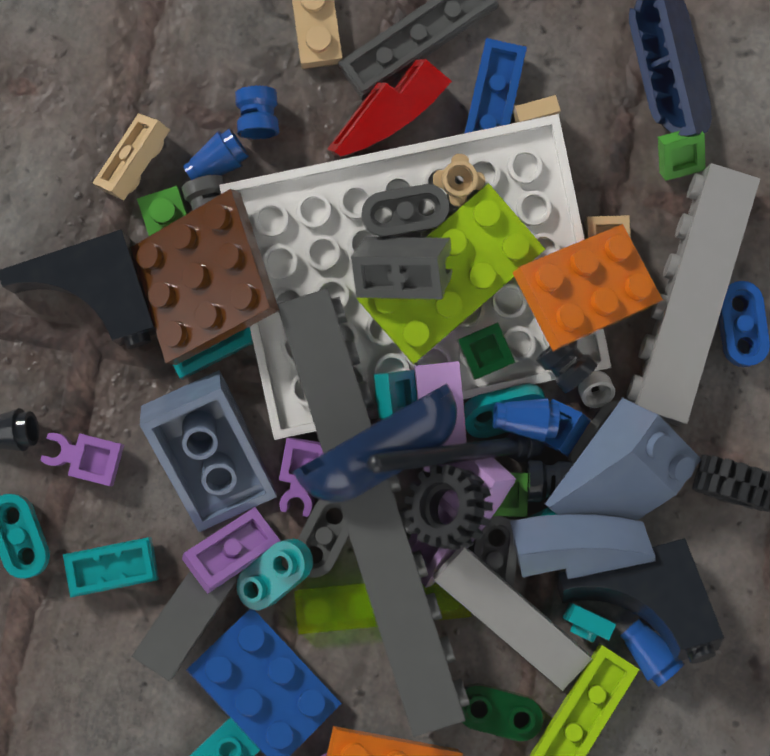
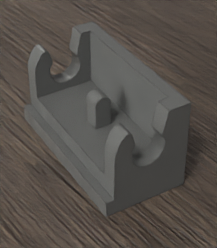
(401, 267)

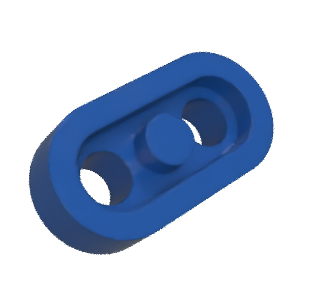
(746, 325)

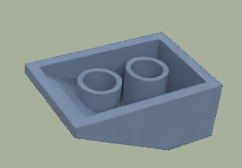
(207, 451)
(626, 467)

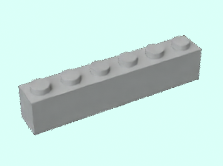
(694, 293)

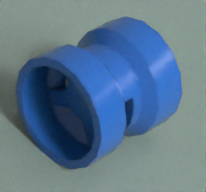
(257, 112)

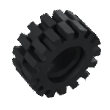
(733, 482)
(427, 500)

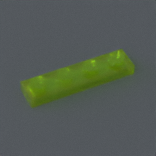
(350, 607)

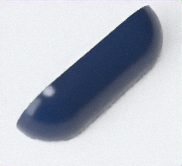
(670, 66)
(343, 470)

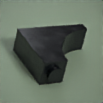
(99, 274)
(661, 593)

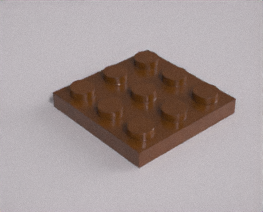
(204, 278)

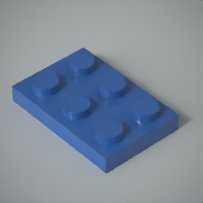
(263, 686)

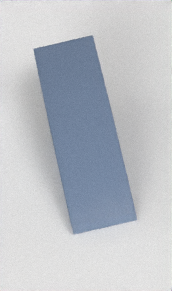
(579, 544)

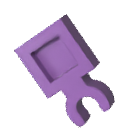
(297, 453)
(90, 458)

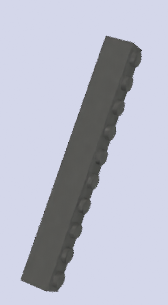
(373, 519)

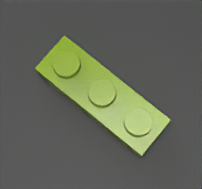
(587, 706)

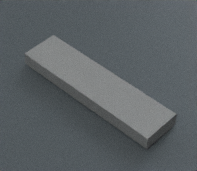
(512, 617)

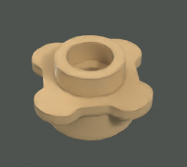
(471, 179)

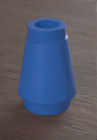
(218, 156)
(528, 418)
(650, 653)

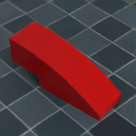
(390, 108)

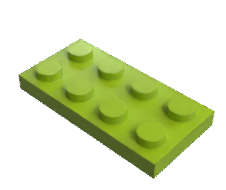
(484, 253)

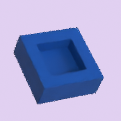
(570, 429)

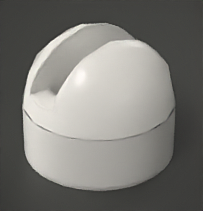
(602, 396)

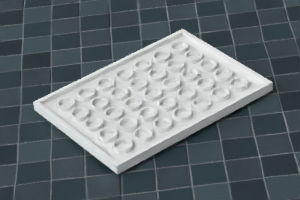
(313, 224)

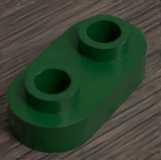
(500, 712)

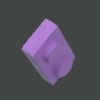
(230, 550)

